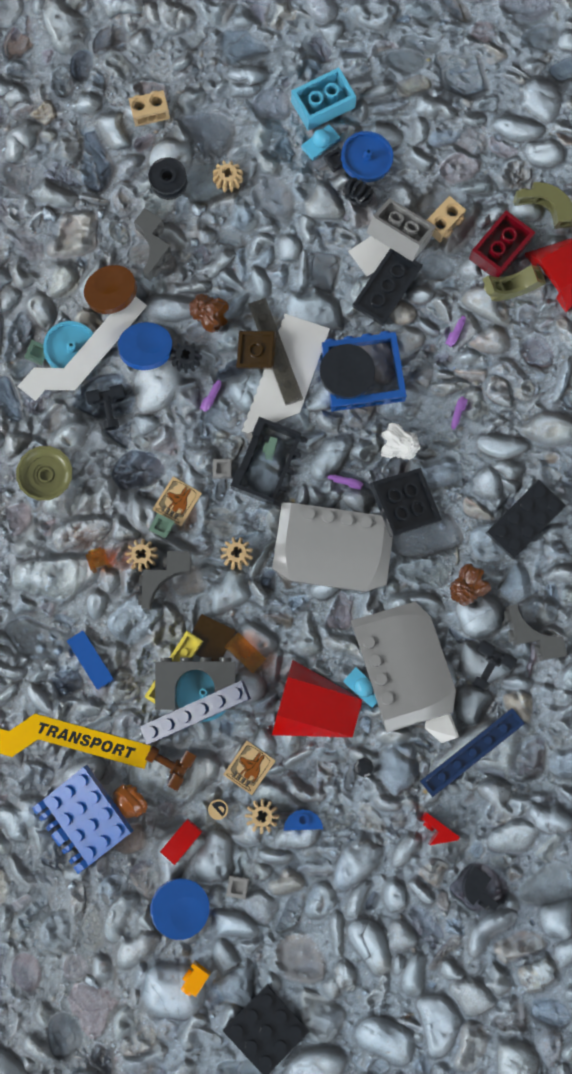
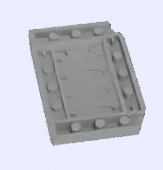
(332, 547)
(405, 666)

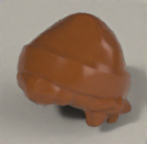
(129, 801)

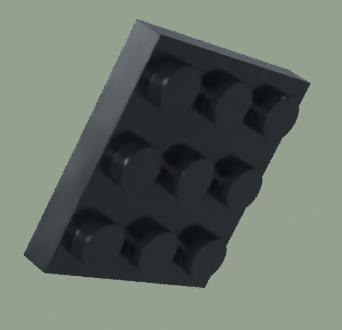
(405, 502)
(265, 1030)

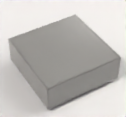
(222, 468)
(237, 887)

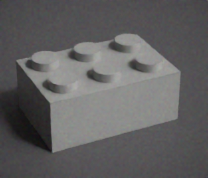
(400, 229)

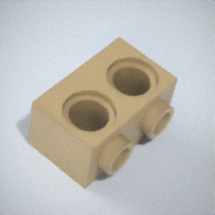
(149, 113)
(441, 217)

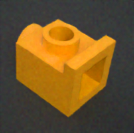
(195, 979)

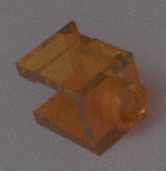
(98, 558)

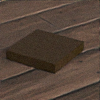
(256, 350)
(214, 637)

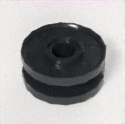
(166, 168)

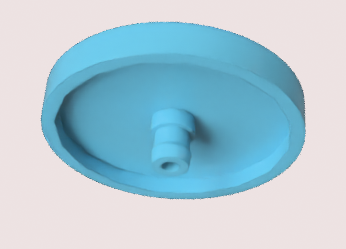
(64, 342)
(194, 686)

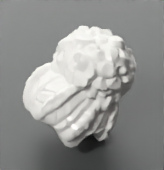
(399, 443)

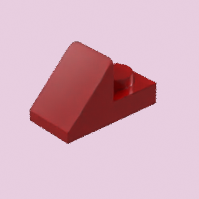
(442, 834)

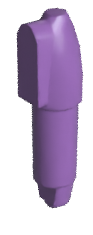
(453, 337)
(208, 401)
(460, 406)
(352, 483)

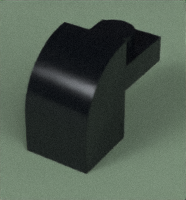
(473, 887)

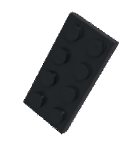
(387, 286)
(525, 519)

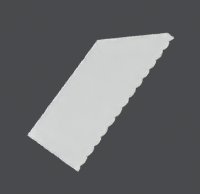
(303, 347)

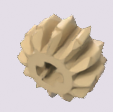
(222, 171)
(141, 548)
(242, 556)
(255, 814)

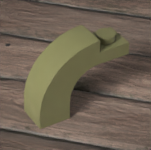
(551, 198)
(514, 285)

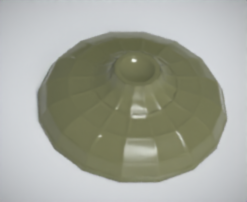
(44, 473)

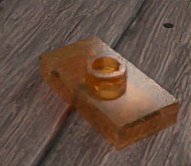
(245, 652)

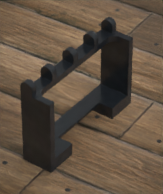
(256, 435)

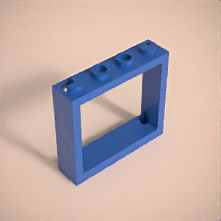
(376, 398)

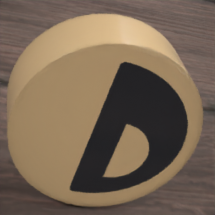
(218, 809)

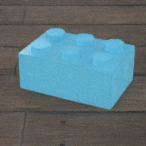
(323, 99)

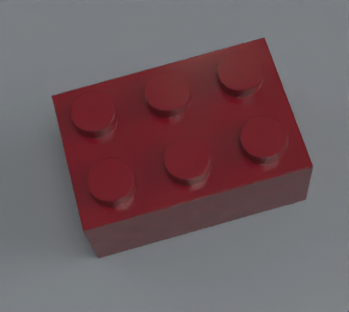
(501, 245)

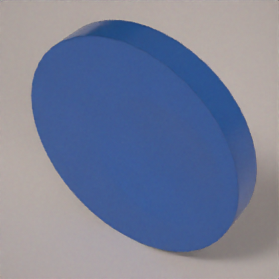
(367, 156)
(145, 346)
(179, 908)

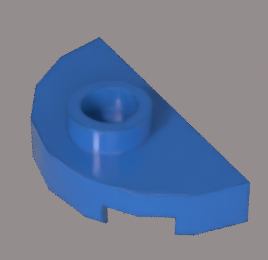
(303, 820)

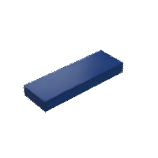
(90, 660)

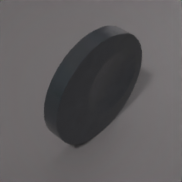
(347, 371)

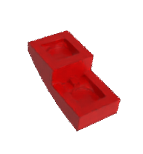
(181, 841)

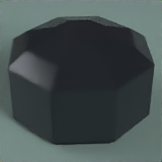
(363, 767)

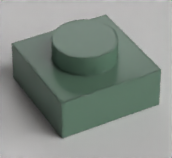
(35, 353)
(270, 448)
(161, 526)

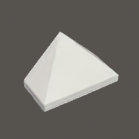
(442, 728)

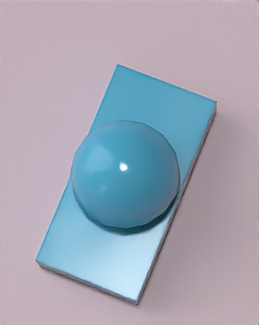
(320, 142)
(361, 686)

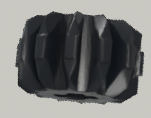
(357, 192)
(182, 363)

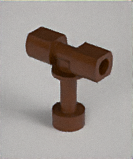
(177, 768)

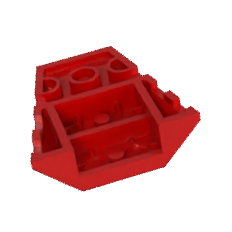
(557, 265)
(315, 706)

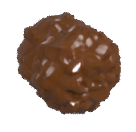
(209, 312)
(469, 585)

